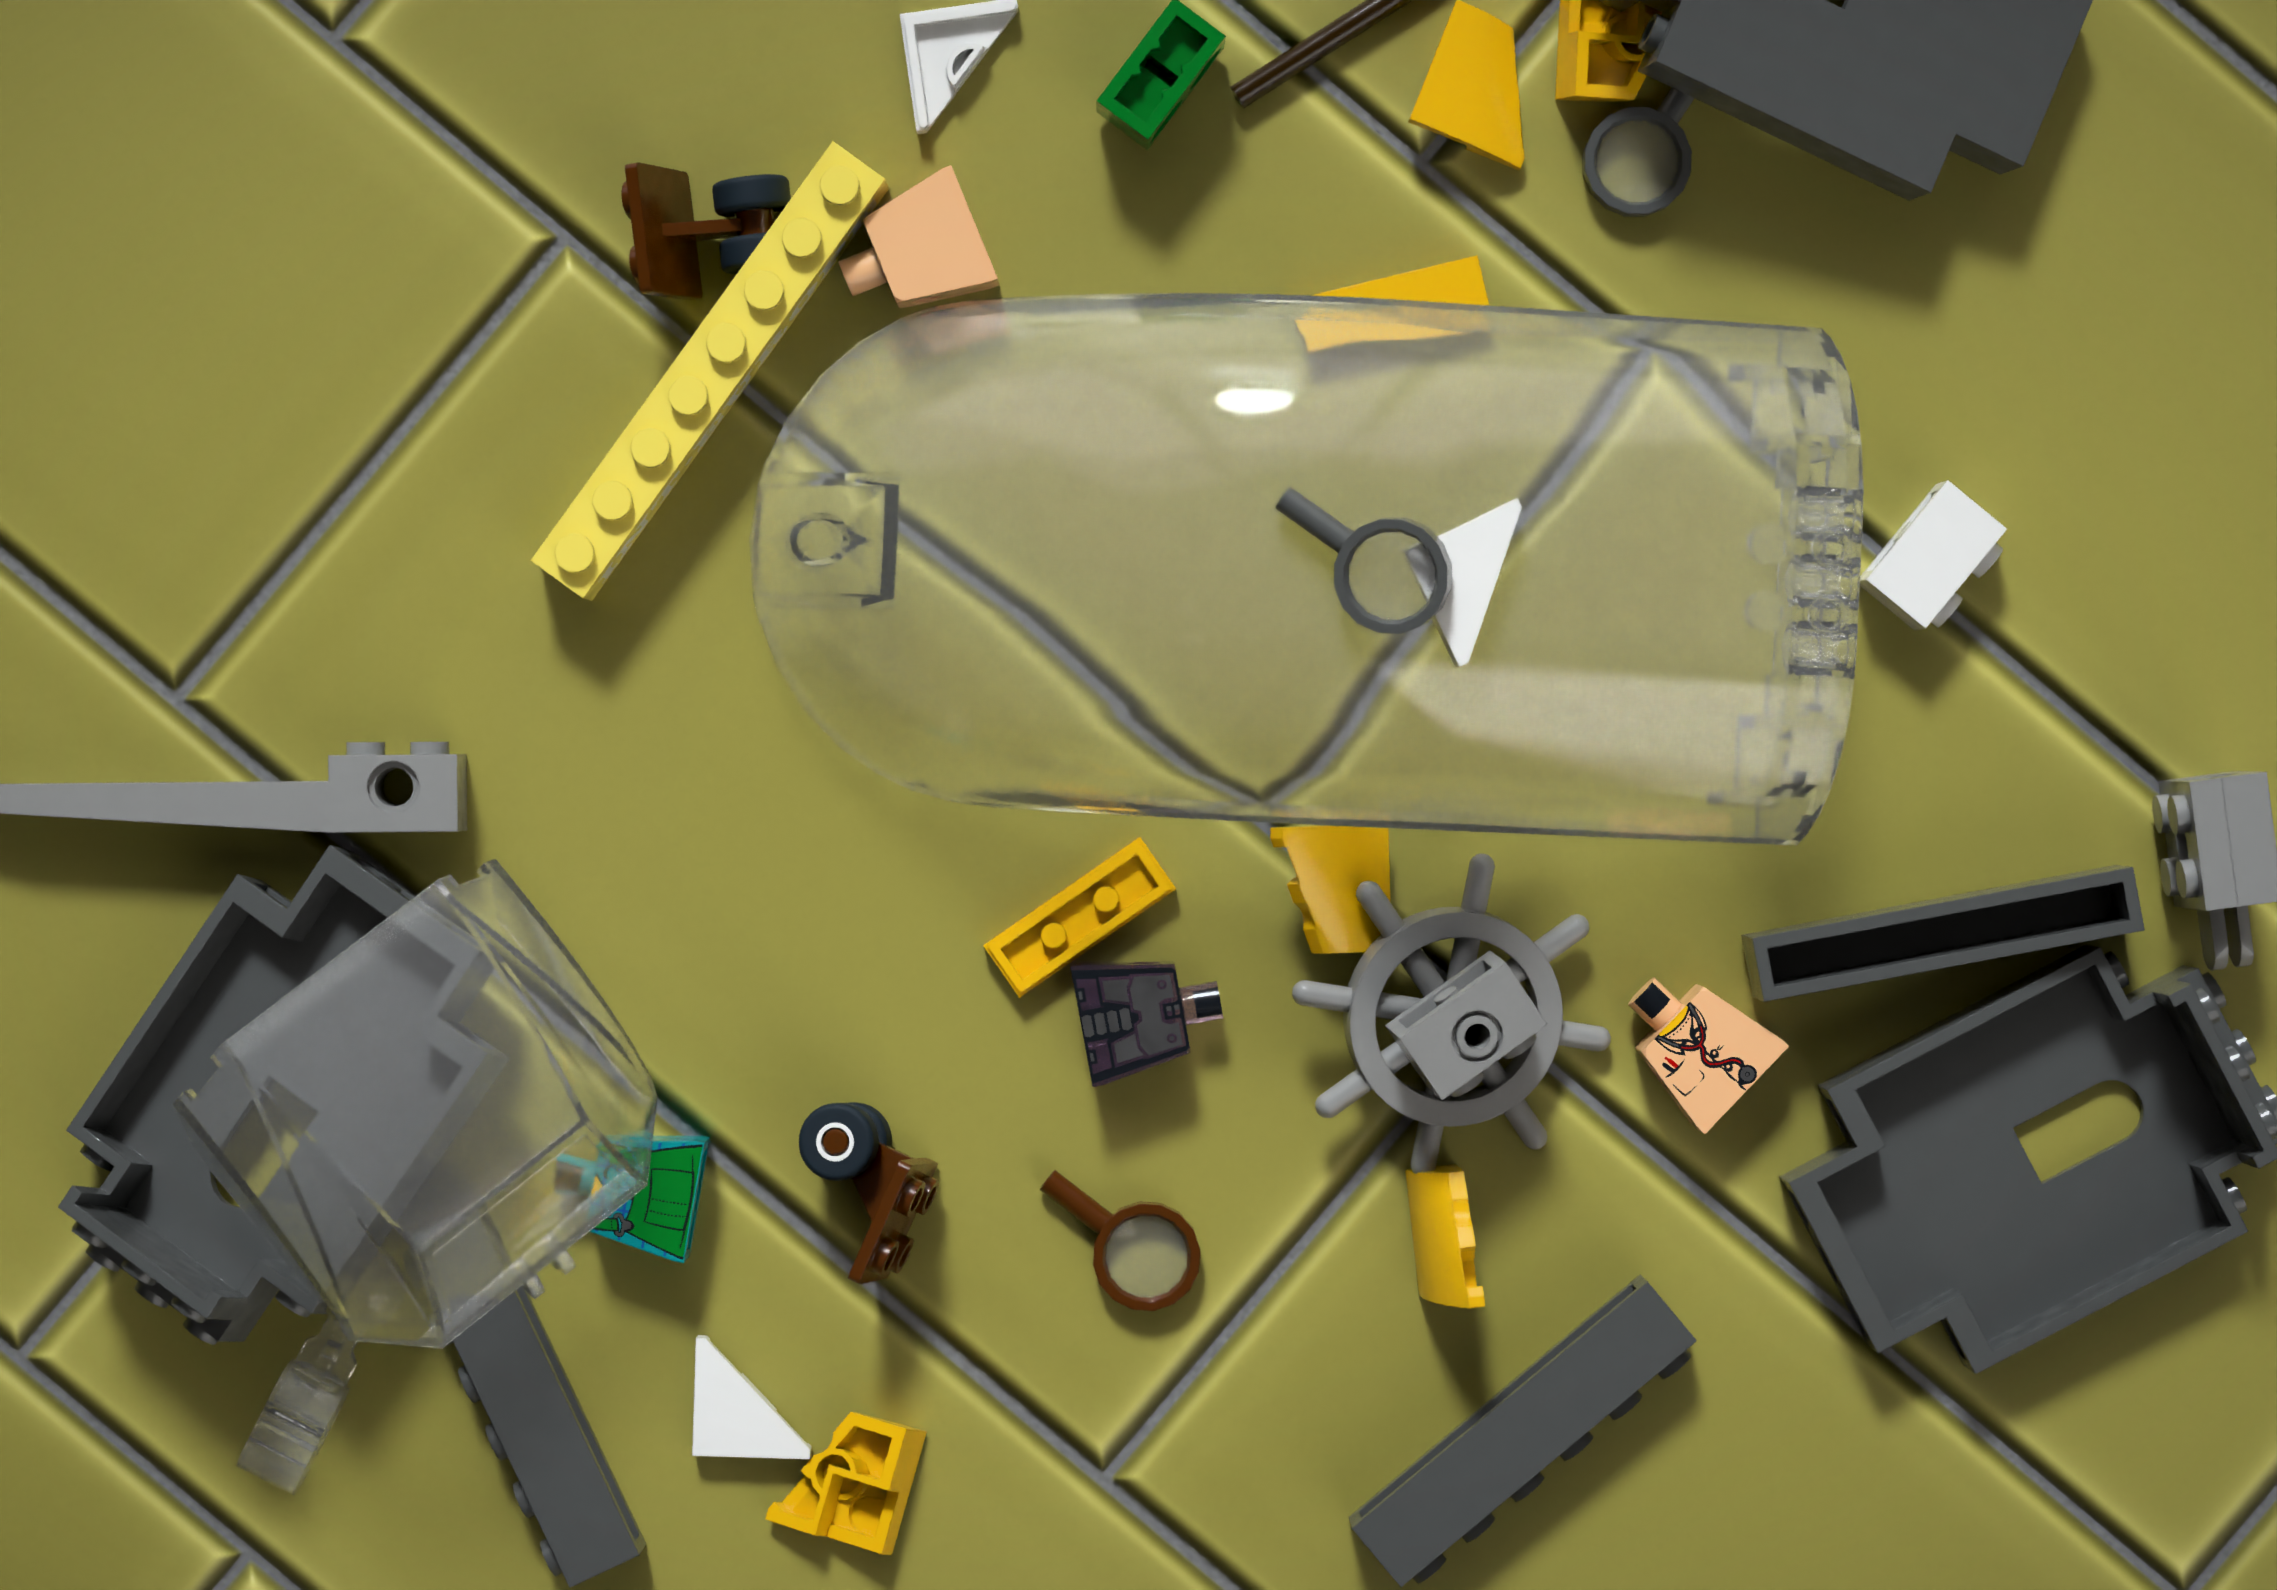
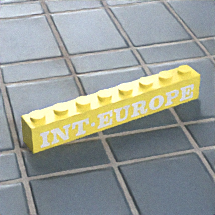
(711, 372)

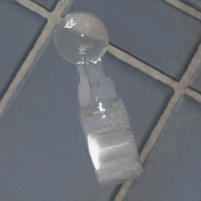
(301, 1410)

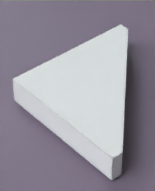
(945, 49)
(1476, 559)
(734, 1416)

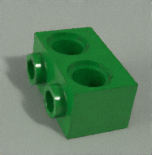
(1160, 73)

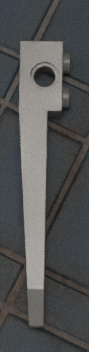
(344, 804)

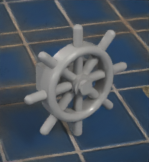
(1458, 1024)

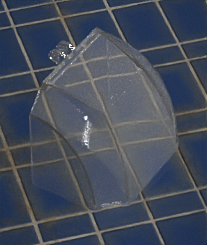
(430, 1115)

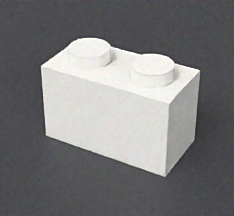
(1933, 557)

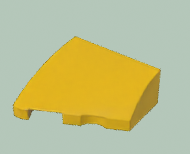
(1600, 51)
(1474, 87)
(1328, 870)
(1443, 1237)
(856, 1485)

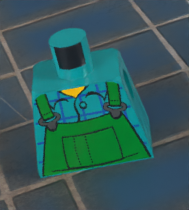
(666, 1210)

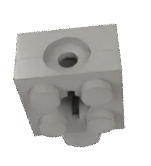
(2219, 856)

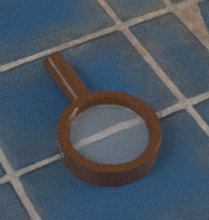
(1142, 1251)

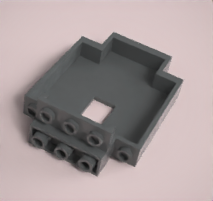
(1872, 81)
(160, 1202)
(1939, 1205)

